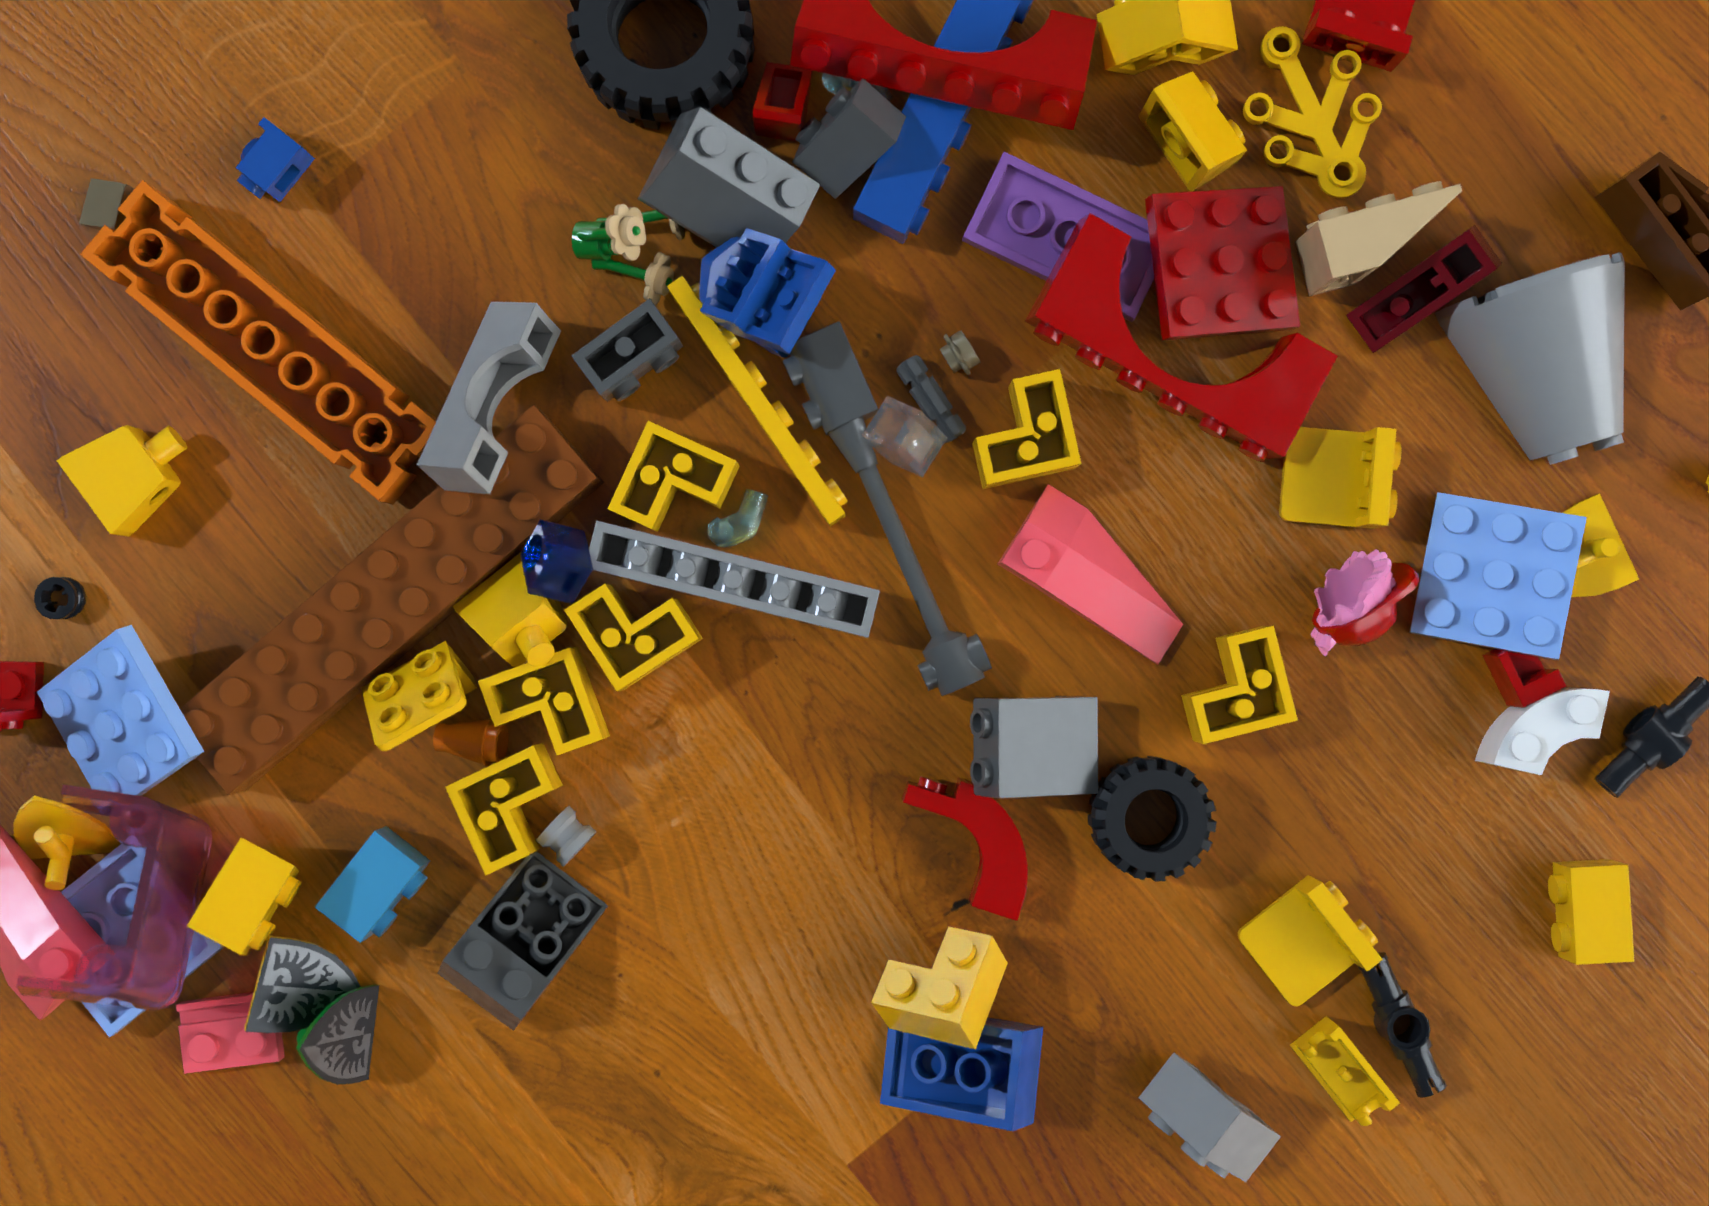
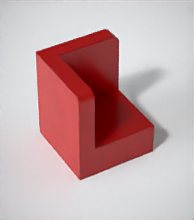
(1522, 677)

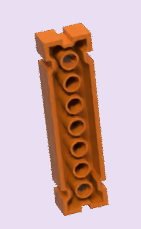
(263, 341)

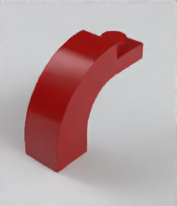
(1002, 855)

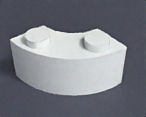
(1531, 735)

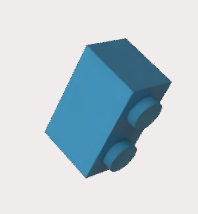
(373, 884)

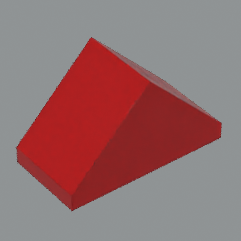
(782, 101)

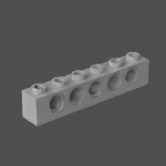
(733, 579)

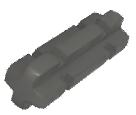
(930, 397)

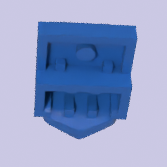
(762, 289)

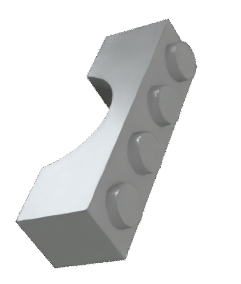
(507, 348)

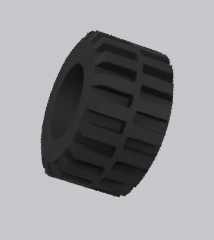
(1180, 846)

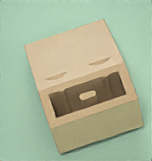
(1352, 245)

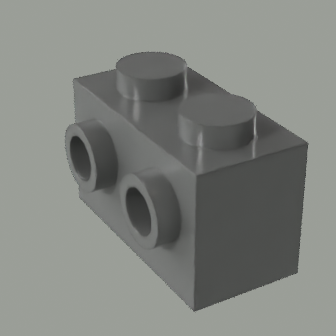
(848, 138)
(628, 352)

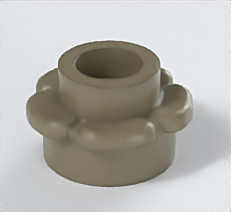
(959, 353)

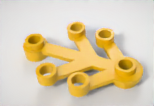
(1315, 119)

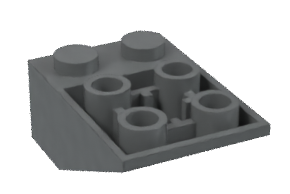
(522, 939)

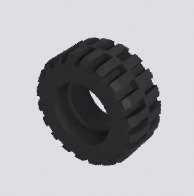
(668, 92)

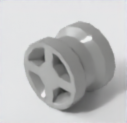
(566, 836)

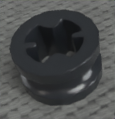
(72, 588)

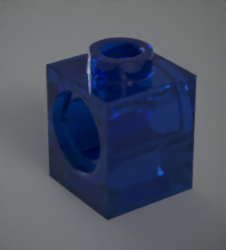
(556, 561)

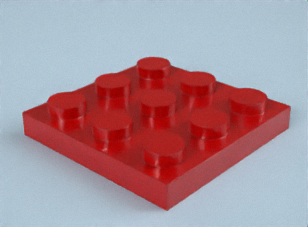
(1222, 262)

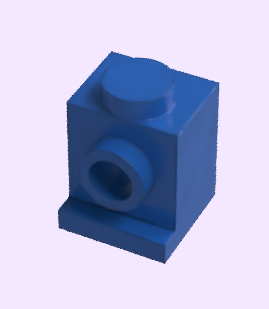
(272, 163)

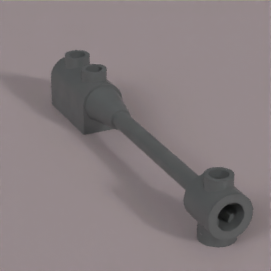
(840, 405)

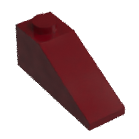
(1424, 289)

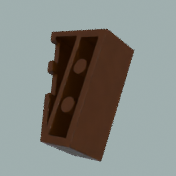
(1667, 224)

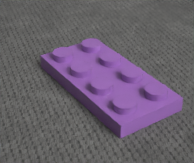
(1032, 214)

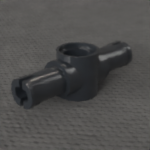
(1656, 738)
(1413, 1044)

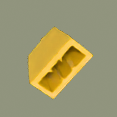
(125, 475)
(512, 619)

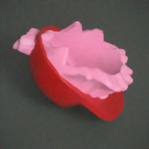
(1360, 600)

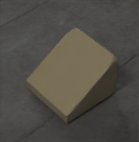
(102, 204)

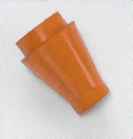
(473, 740)

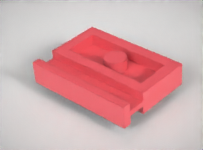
(215, 1035)

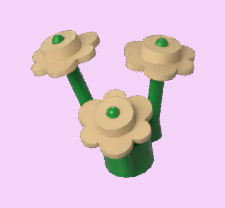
(624, 235)

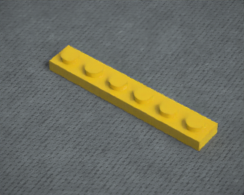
(771, 417)

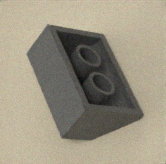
(725, 182)

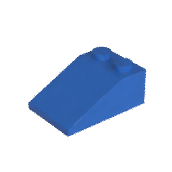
(976, 1086)

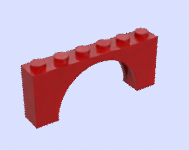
(1029, 81)
(1085, 312)

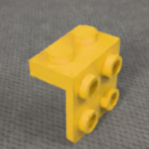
(1340, 477)
(416, 695)
(1308, 940)

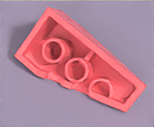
(1082, 568)
(37, 927)

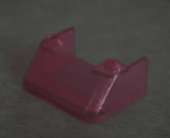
(155, 959)

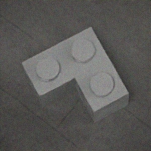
(1211, 1122)

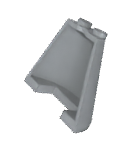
(1550, 355)

